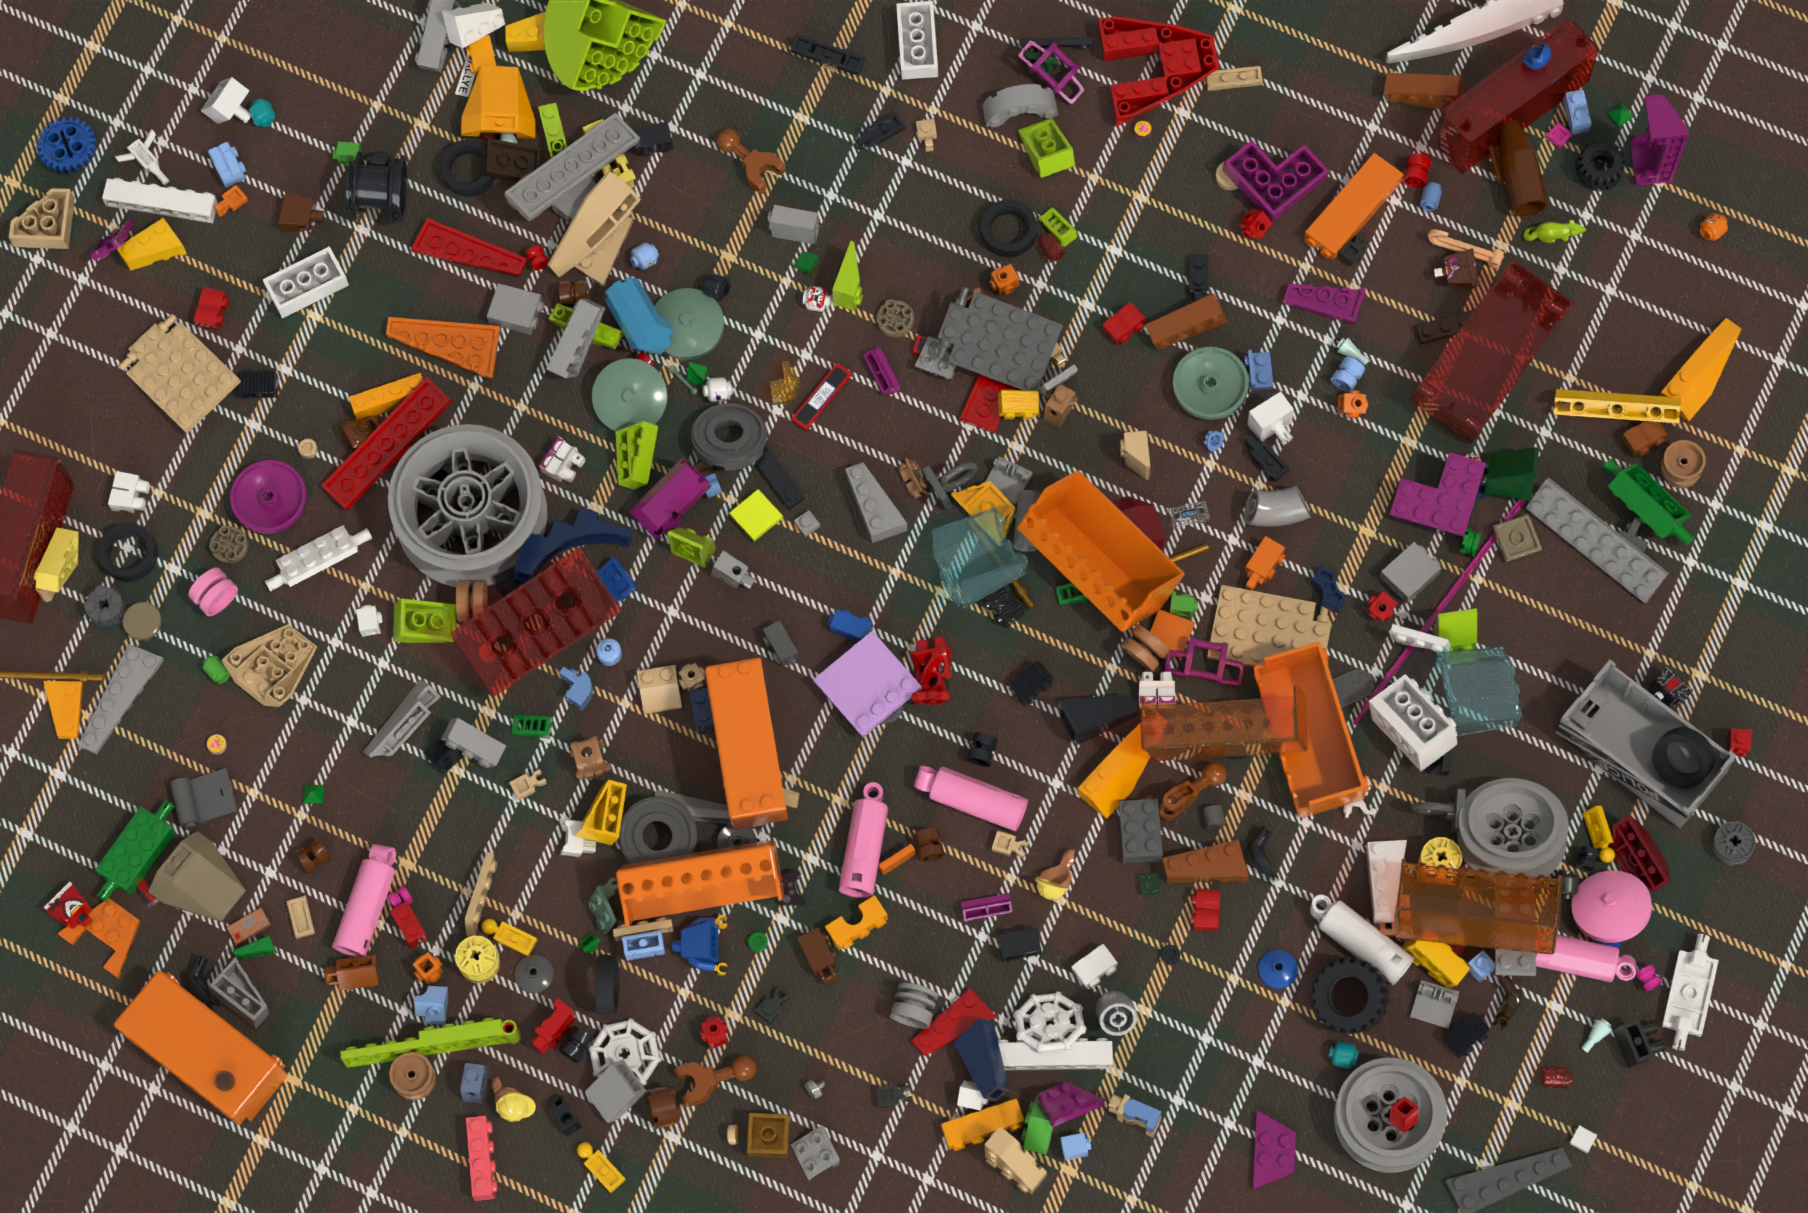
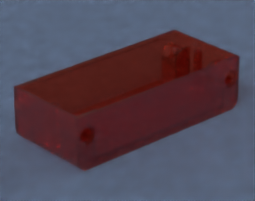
(1515, 94)
(1491, 351)

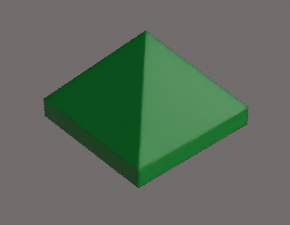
(1620, 114)
(313, 794)
(589, 943)

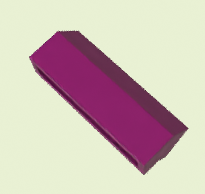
(882, 371)
(986, 907)

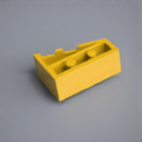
(526, 34)
(605, 814)

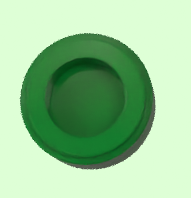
(758, 942)

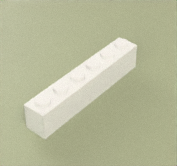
(160, 200)
(1081, 1055)

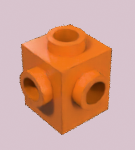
(1004, 280)
(1352, 404)
(425, 962)

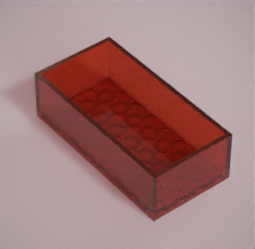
(30, 511)

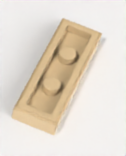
(1234, 78)

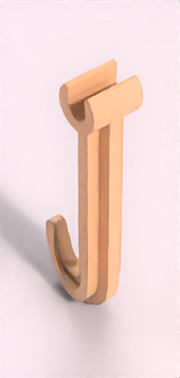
(1442, 240)

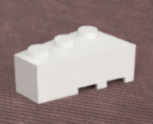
(472, 23)

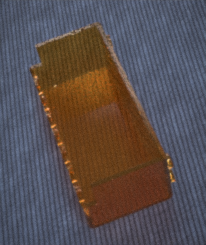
(1224, 728)
(1478, 909)

